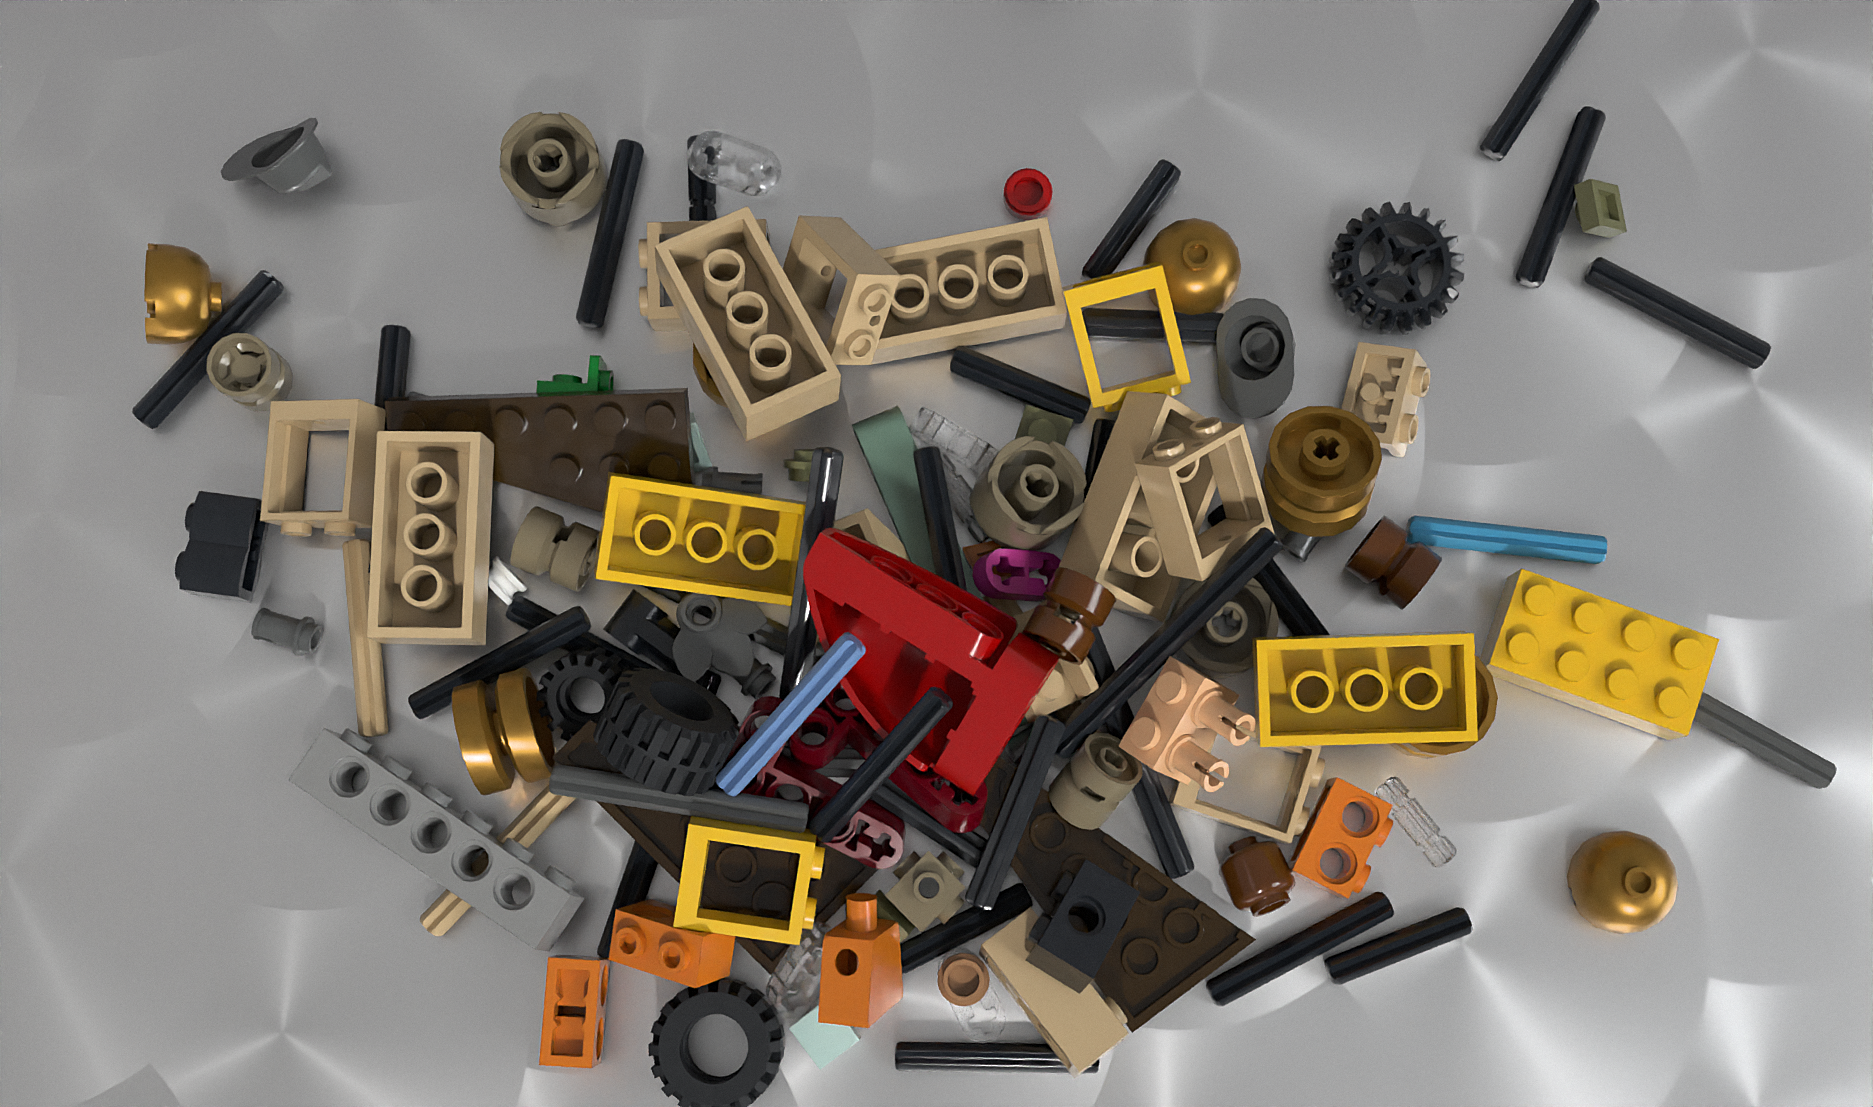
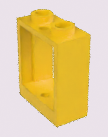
(1117, 286)
(688, 910)

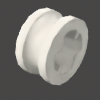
(504, 581)

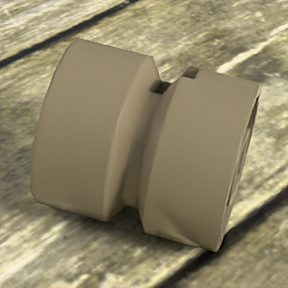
(249, 371)
(552, 547)
(1094, 781)

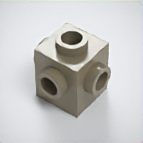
(916, 907)

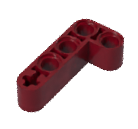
(850, 727)
(817, 792)

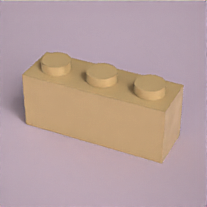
(1073, 1024)

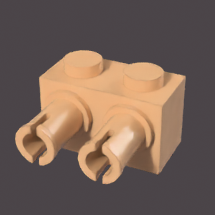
(1181, 723)

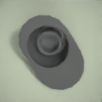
(282, 159)
(1255, 357)

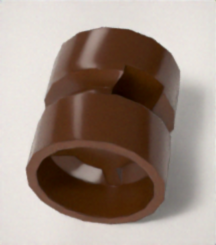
(1393, 562)
(1078, 600)

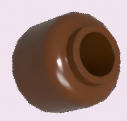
(1257, 876)

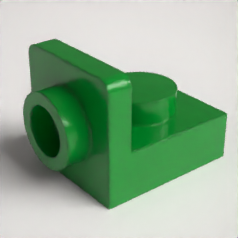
(598, 379)

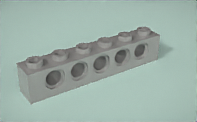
(327, 777)

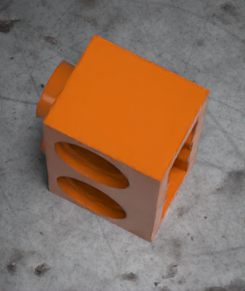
(1327, 831)
(648, 942)
(574, 1011)

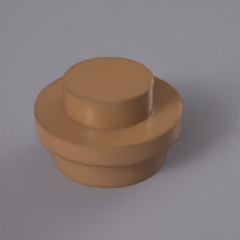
(963, 979)

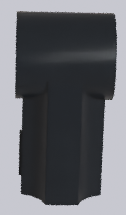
(645, 630)

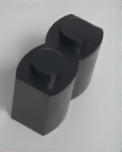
(222, 547)

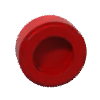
(1027, 194)

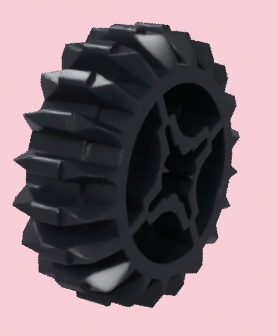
(1382, 232)

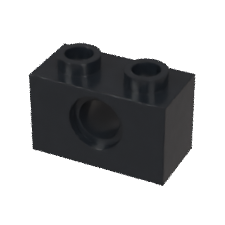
(1103, 905)

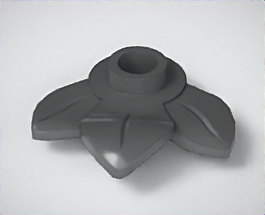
(718, 642)

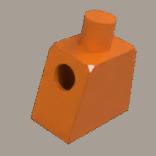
(860, 966)

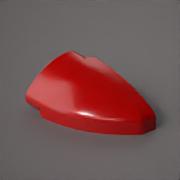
(921, 637)

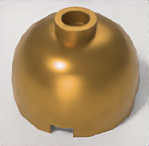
(1198, 265)
(178, 294)
(1622, 882)

